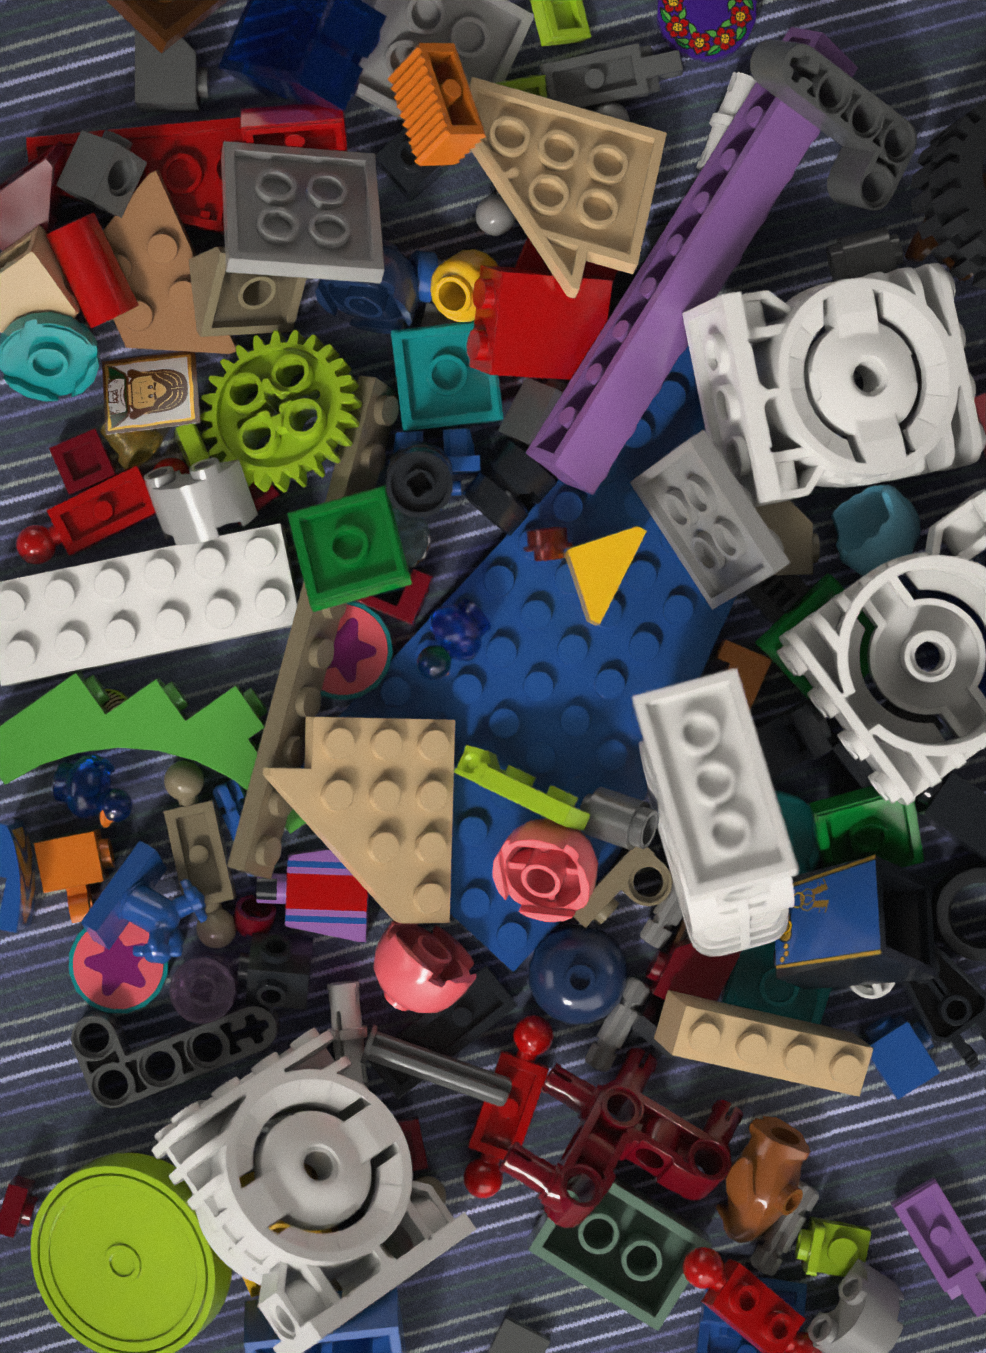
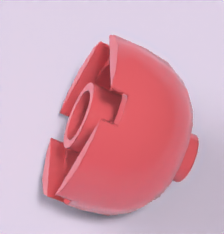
(546, 870)
(421, 968)

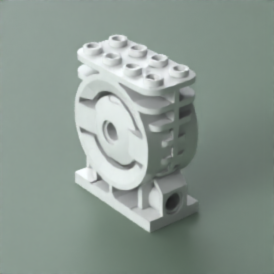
(777, 411)
(827, 649)
(716, 813)
(357, 1159)

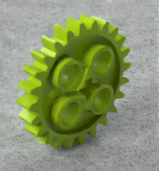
(281, 409)

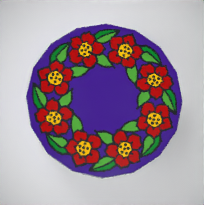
(706, 27)

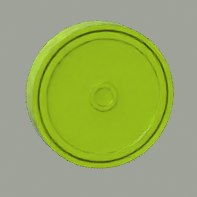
(126, 1258)

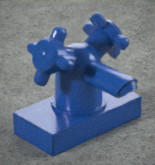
(133, 900)

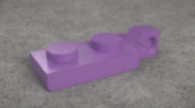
(943, 1243)

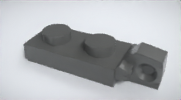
(609, 75)

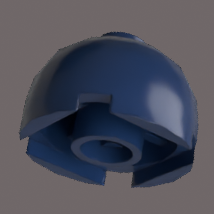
(376, 305)
(578, 974)

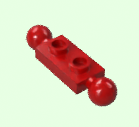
(93, 515)
(503, 1125)
(747, 1303)

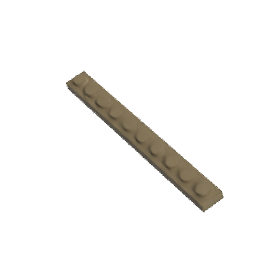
(308, 649)

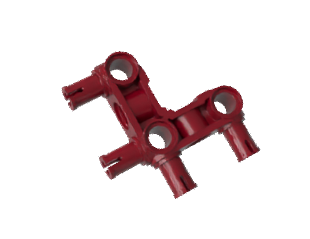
(644, 1135)

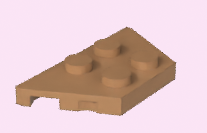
(155, 262)

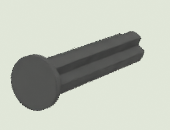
(436, 1068)

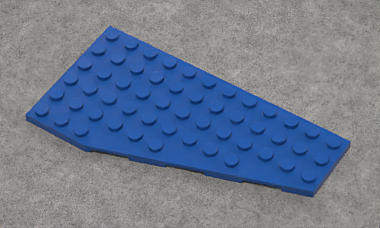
(549, 683)

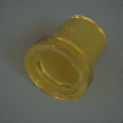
(135, 446)

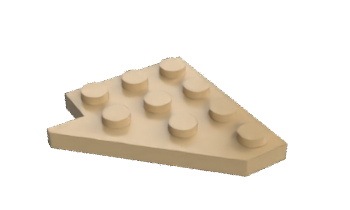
(569, 178)
(381, 806)

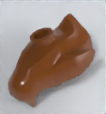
(764, 1179)

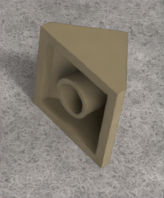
(240, 301)

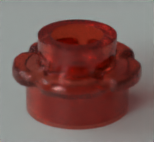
(547, 543)

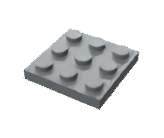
(482, 30)
(301, 212)
(710, 520)

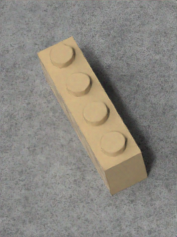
(763, 1043)

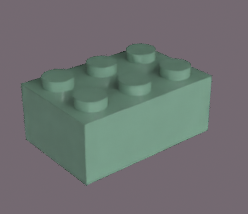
(624, 1251)

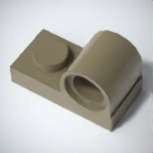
(621, 877)

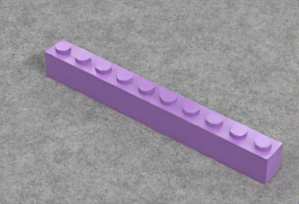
(680, 273)

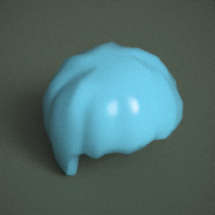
(875, 528)

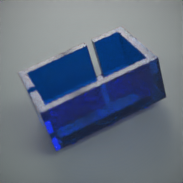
(303, 48)

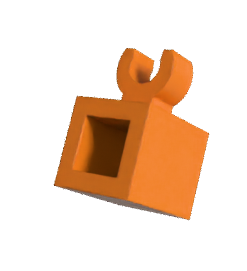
(72, 865)

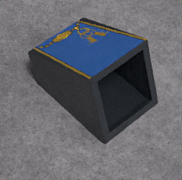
(857, 927)

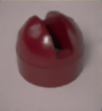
(248, 925)

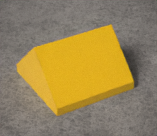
(599, 569)

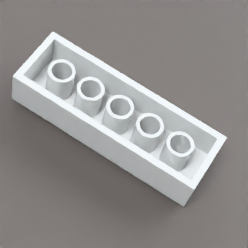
(146, 604)

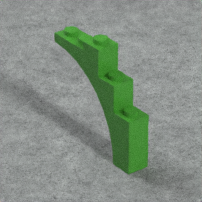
(76, 721)

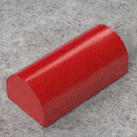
(295, 126)
(92, 270)

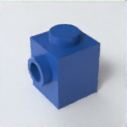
(901, 1054)

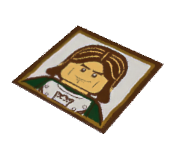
(150, 392)

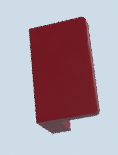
(410, 601)

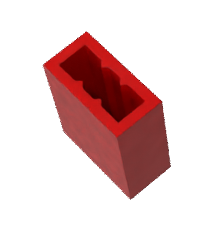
(531, 325)

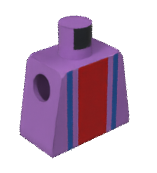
(319, 895)

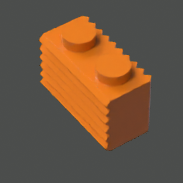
(436, 104)

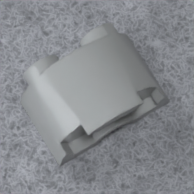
(200, 502)
(864, 1316)

